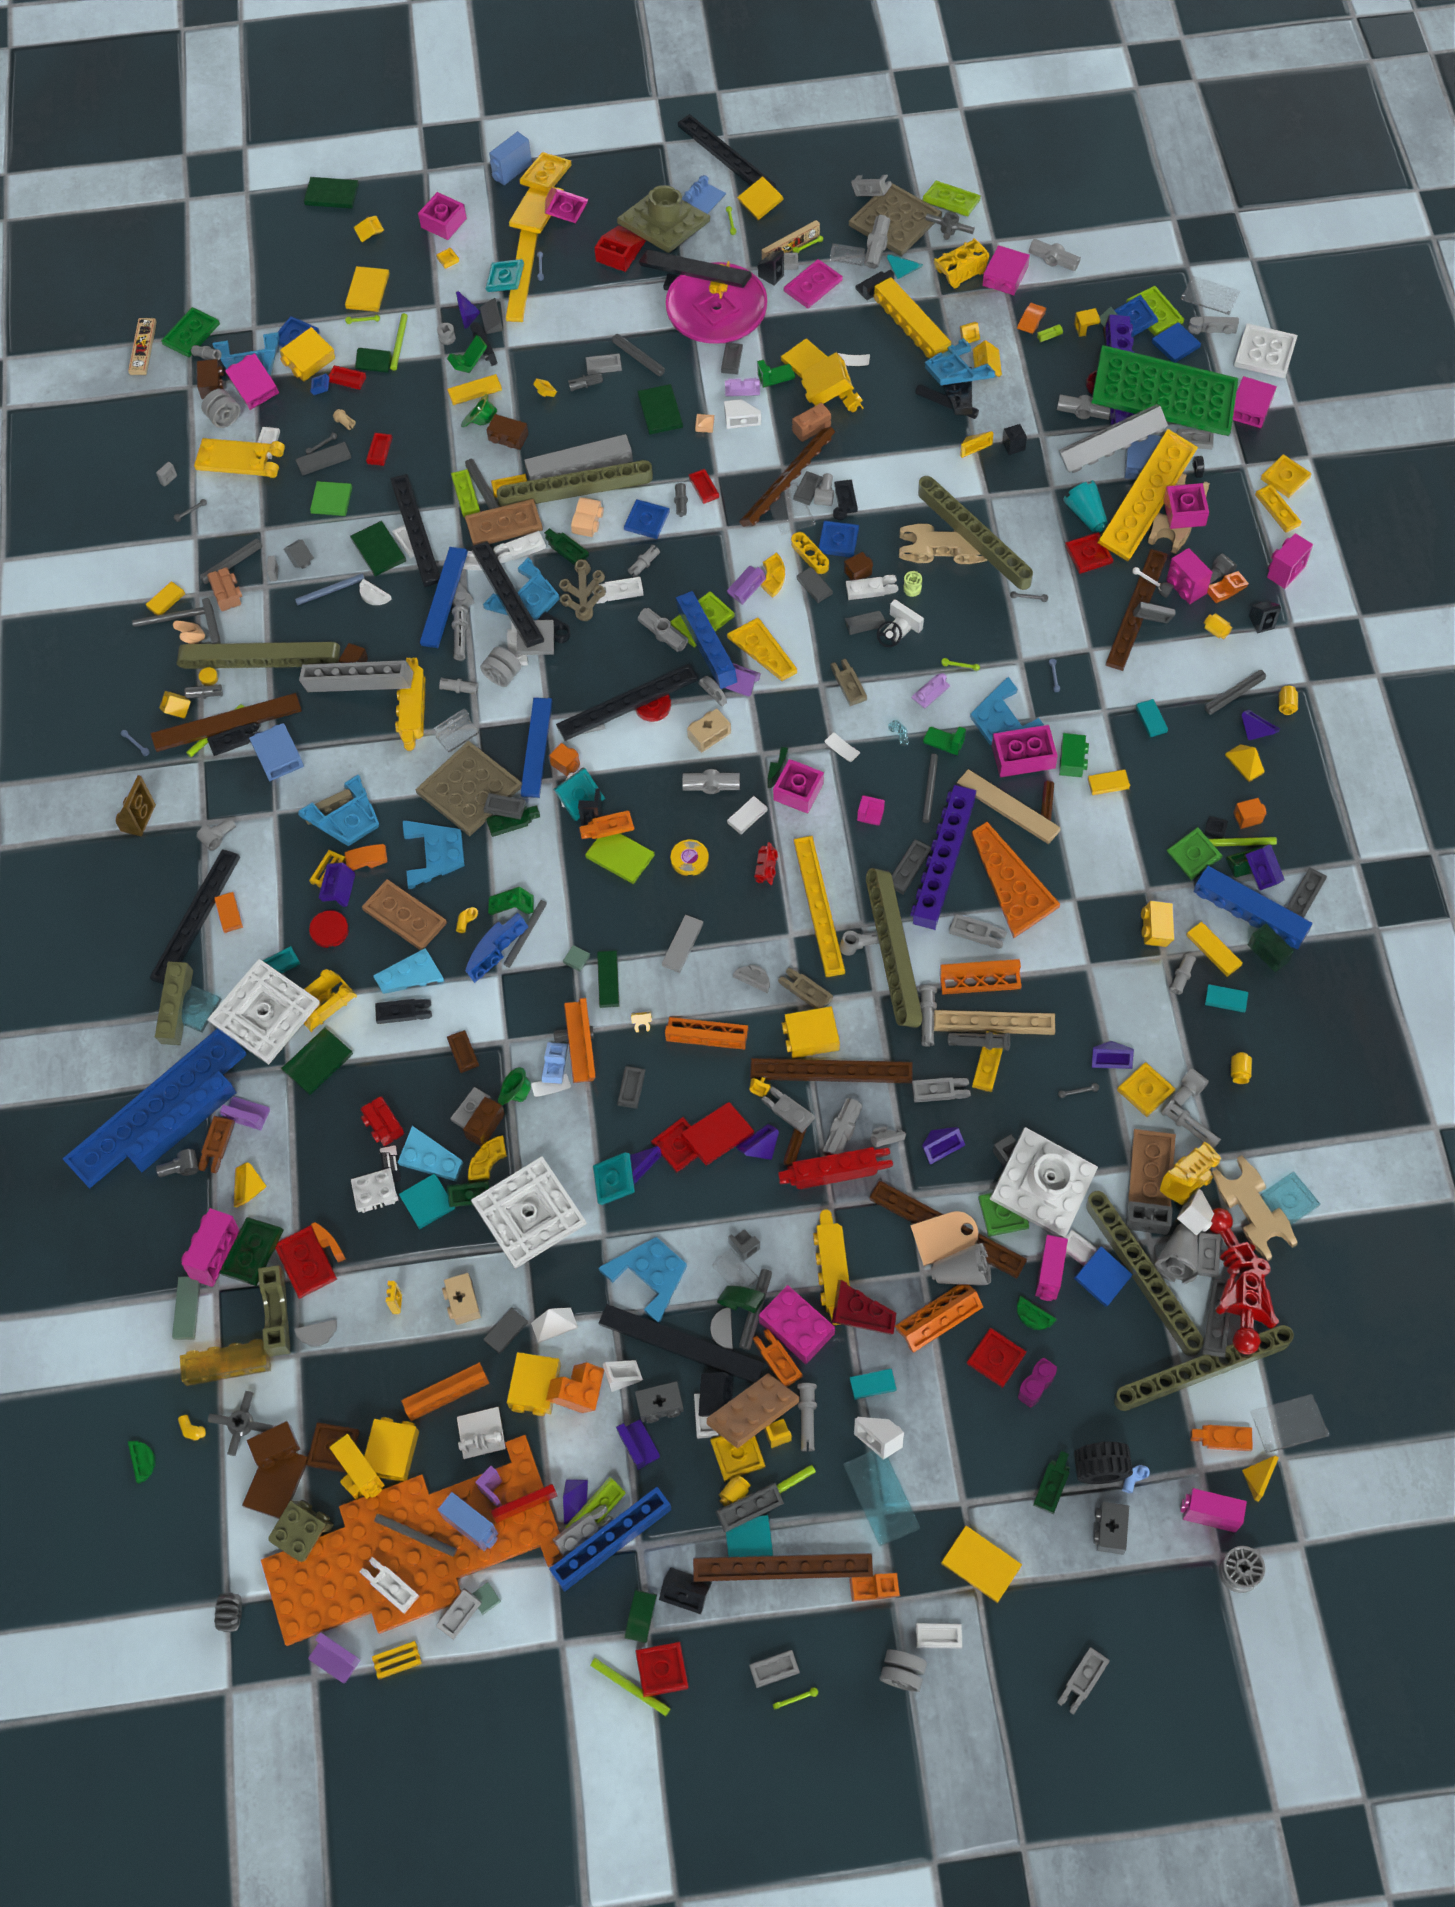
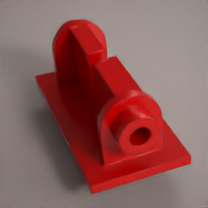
(767, 856)

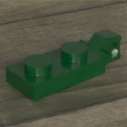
(566, 546)
(501, 824)
(1053, 1484)

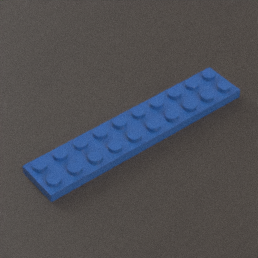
(105, 1146)

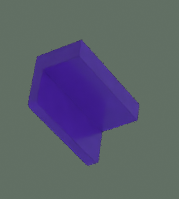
(1265, 867)
(337, 883)
(638, 1443)

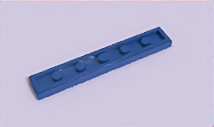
(443, 597)
(536, 747)

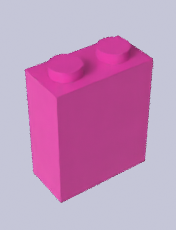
(1006, 270)
(252, 381)
(1253, 401)
(1051, 1268)
(1213, 1510)

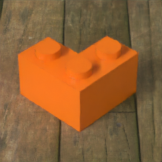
(580, 1391)

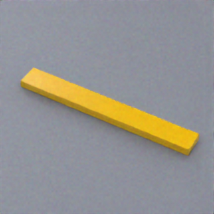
(518, 297)
(819, 906)

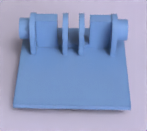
(703, 195)

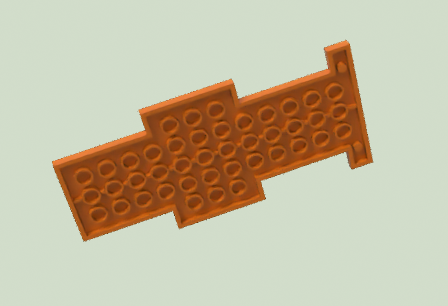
(332, 1591)

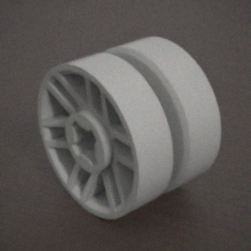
(220, 408)
(500, 666)
(1252, 1565)
(903, 1670)

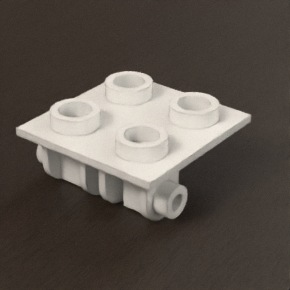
(374, 1190)
(480, 1433)

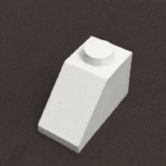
(741, 414)
(1196, 1213)
(879, 1435)

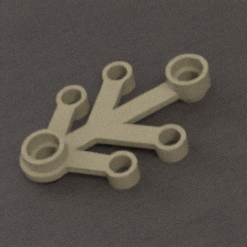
(585, 610)

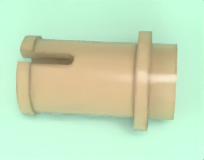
(340, 416)

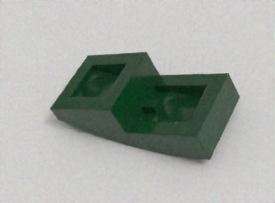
(776, 768)
(741, 1297)
(640, 1616)

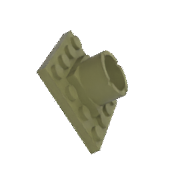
(664, 218)

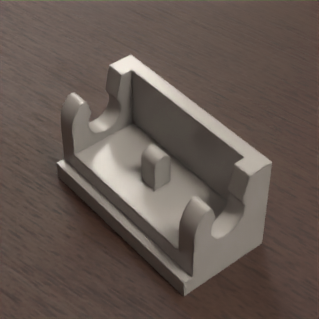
(870, 187)

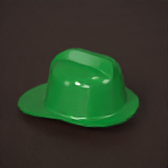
(481, 413)
(515, 1087)

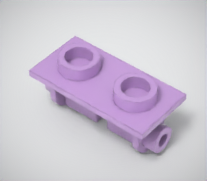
(736, 387)
(931, 690)

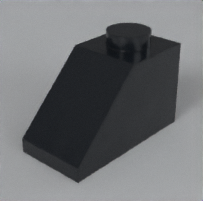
(772, 267)
(1264, 616)

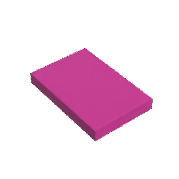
(813, 283)

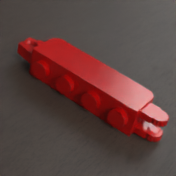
(835, 1168)

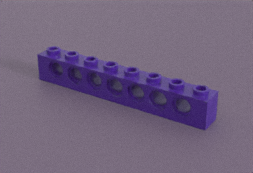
(1118, 336)
(929, 916)

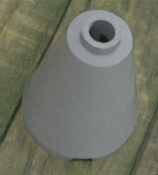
(1179, 1256)
(963, 1267)

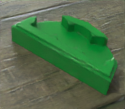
(1033, 1316)
(142, 1460)

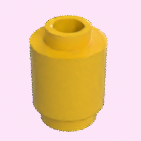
(1217, 626)
(1288, 700)
(1241, 1068)
(734, 1490)

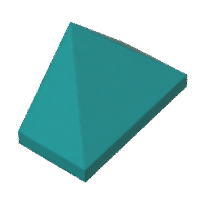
(902, 266)

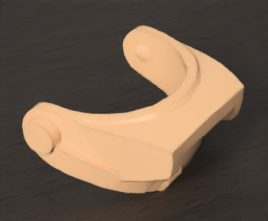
(191, 632)

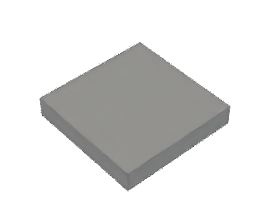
(546, 628)

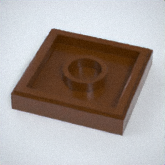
(324, 1437)

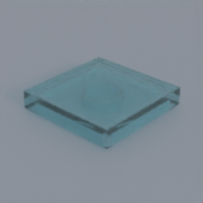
(198, 1007)
(1292, 1198)

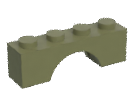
(169, 1022)
(276, 1327)

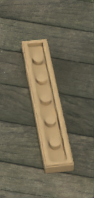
(1010, 807)
(994, 1022)

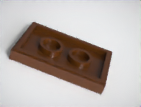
(275, 1486)

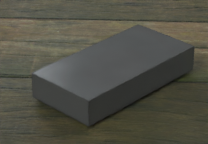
(731, 358)
(807, 487)
(814, 585)
(1154, 612)
(504, 806)
(631, 1087)
(505, 1330)

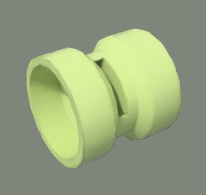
(912, 583)

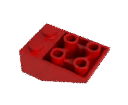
(618, 248)

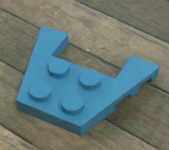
(265, 355)
(951, 369)
(536, 594)
(995, 716)
(349, 821)
(442, 851)
(653, 1265)

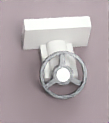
(904, 622)

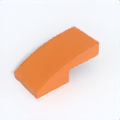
(1031, 318)
(1229, 586)
(366, 856)
(325, 1239)
(874, 1588)

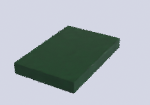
(331, 192)
(660, 409)
(378, 548)
(317, 1061)
(251, 1251)

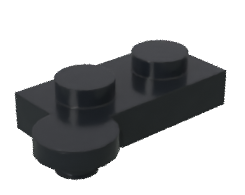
(845, 498)

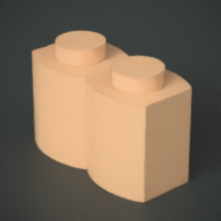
(586, 517)

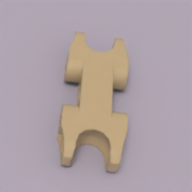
(1161, 526)
(932, 543)
(1262, 1221)

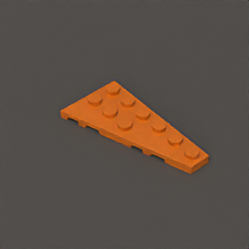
(1016, 887)

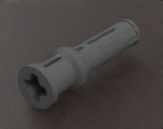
(986, 1040)

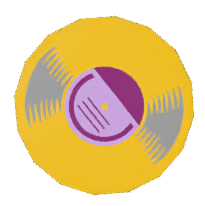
(689, 857)

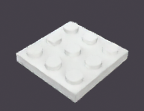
(1265, 350)

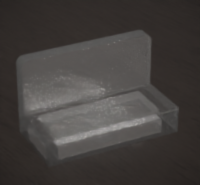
(455, 730)

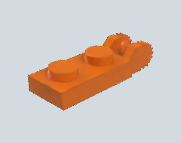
(778, 1359)

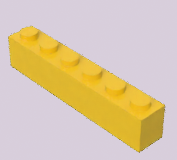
(911, 318)

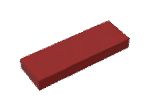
(524, 1503)

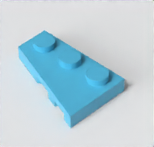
(411, 971)
(429, 1157)

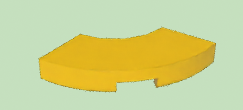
(775, 575)
(485, 1159)

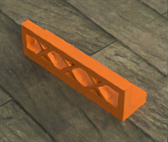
(976, 971)
(706, 1036)
(579, 1041)
(941, 1317)
(445, 1392)

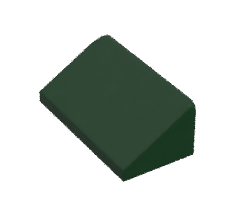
(373, 360)
(1239, 864)
(463, 1193)

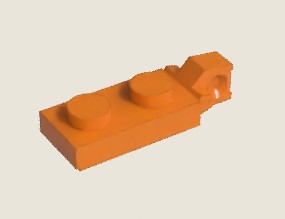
(607, 825)
(1224, 1437)

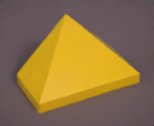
(975, 443)
(1246, 761)
(247, 1184)
(1259, 1476)

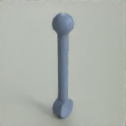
(540, 276)
(1052, 662)
(124, 733)

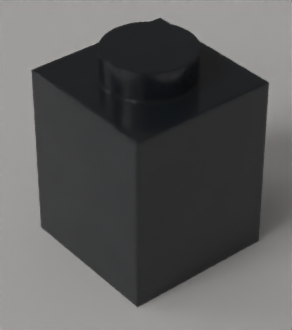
(1014, 439)

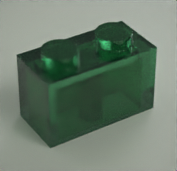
(1270, 947)

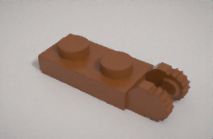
(216, 1142)

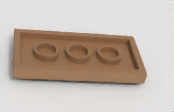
(504, 522)
(404, 915)
(1150, 1161)
(752, 1410)

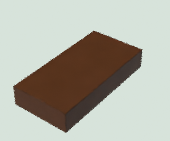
(462, 1051)

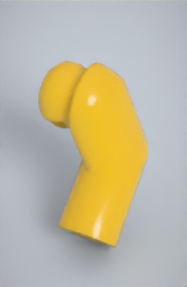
(464, 918)
(190, 1431)

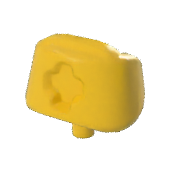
(759, 1087)

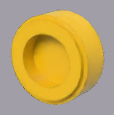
(208, 676)

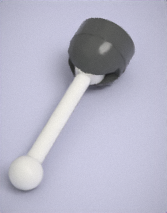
(1163, 588)

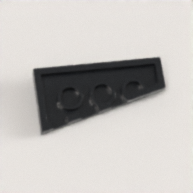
(960, 397)

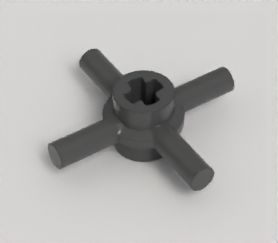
(949, 224)
(236, 1417)

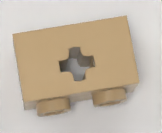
(708, 730)
(461, 1287)

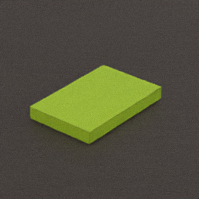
(951, 198)
(1162, 308)
(714, 609)
(620, 856)

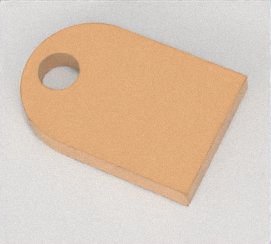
(943, 1236)

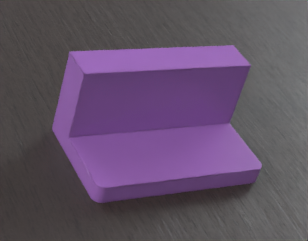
(746, 584)
(745, 680)
(246, 1113)
(488, 1483)
(333, 1658)

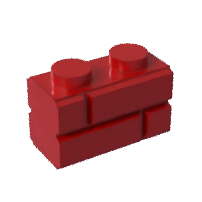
(382, 1121)

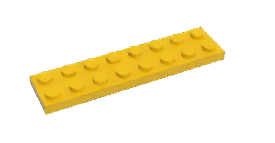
(1147, 495)

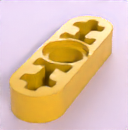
(809, 545)

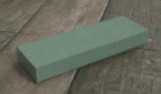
(186, 1309)

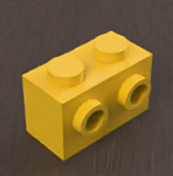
(1158, 923)

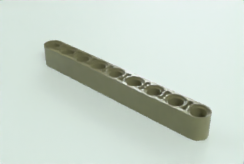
(577, 483)
(975, 533)
(257, 655)
(894, 948)
(1145, 1283)
(1195, 1374)

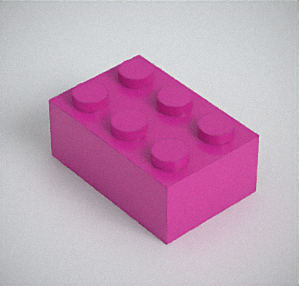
(1024, 751)
(210, 1247)
(796, 1324)

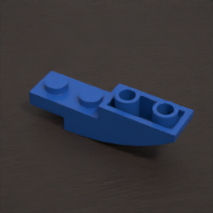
(489, 948)

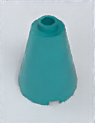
(1087, 505)

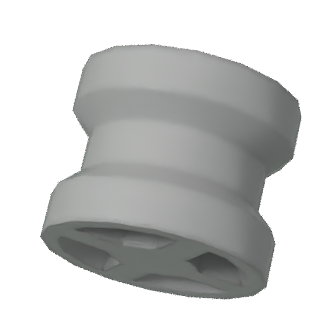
(446, 333)

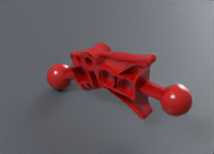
(1245, 1294)

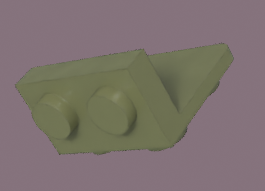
(299, 1529)

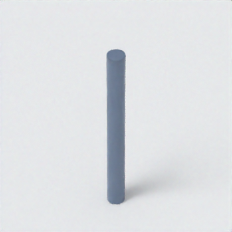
(330, 589)

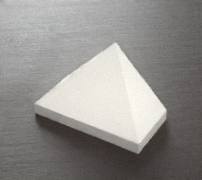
(554, 1323)
(622, 1374)

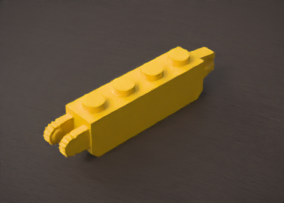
(411, 707)
(831, 1258)

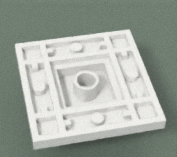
(263, 1011)
(1043, 1183)
(528, 1212)

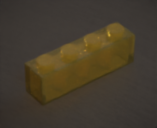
(224, 1362)

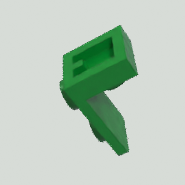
(471, 356)
(775, 375)
(945, 741)
(510, 899)

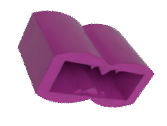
(1039, 1380)

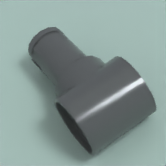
(1222, 566)
(185, 1164)

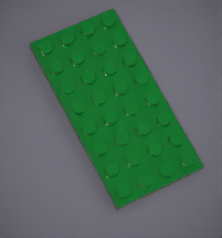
(1184, 392)

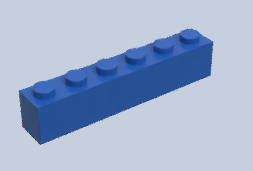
(706, 640)
(1252, 906)
(179, 1121)
(610, 1539)

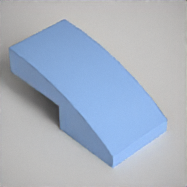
(554, 1063)

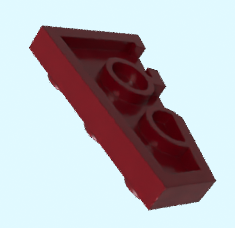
(859, 1311)

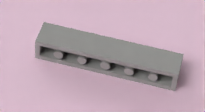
(1113, 438)
(580, 458)
(356, 676)

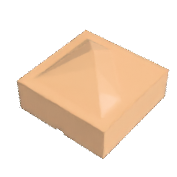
(704, 423)

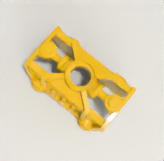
(967, 263)
(321, 990)
(1190, 1173)

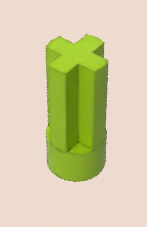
(1050, 333)

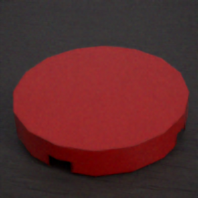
(655, 710)
(329, 929)

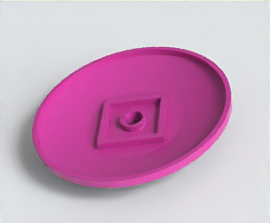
(692, 312)

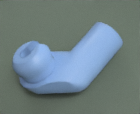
(1139, 1473)

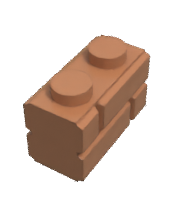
(811, 422)
(224, 589)

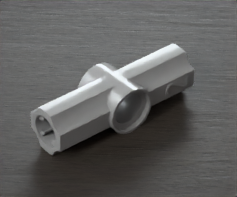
(877, 241)
(1054, 254)
(1082, 407)
(668, 635)
(711, 781)
(842, 1127)

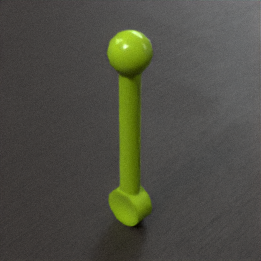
(733, 231)
(819, 239)
(349, 320)
(945, 662)
(813, 1692)

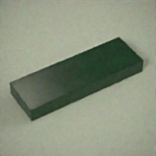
(608, 979)

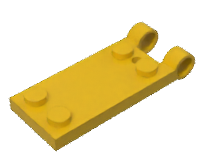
(238, 457)

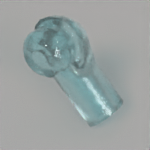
(897, 726)

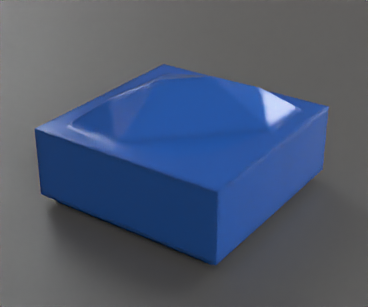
(319, 384)

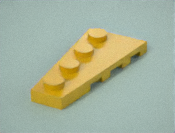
(763, 648)

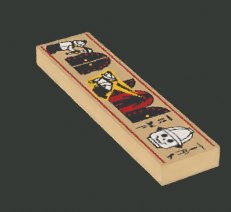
(794, 239)
(142, 346)

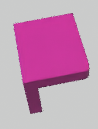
(871, 810)

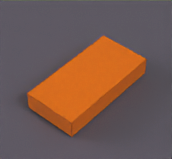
(228, 912)

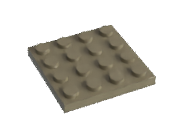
(906, 217)
(463, 784)

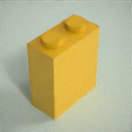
(307, 354)
(826, 379)
(811, 1032)
(531, 1383)
(391, 1448)
(357, 1467)

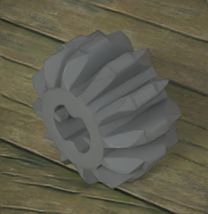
(228, 1612)

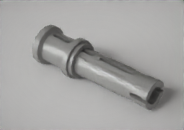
(459, 626)
(928, 1006)
(1181, 1121)
(807, 1406)

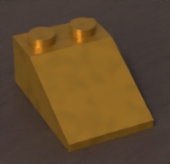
(136, 809)

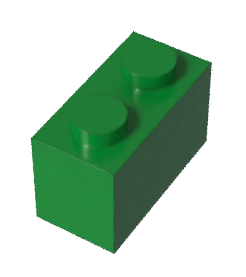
(1073, 755)

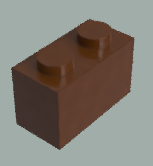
(209, 376)
(507, 432)
(484, 1121)
(273, 1445)

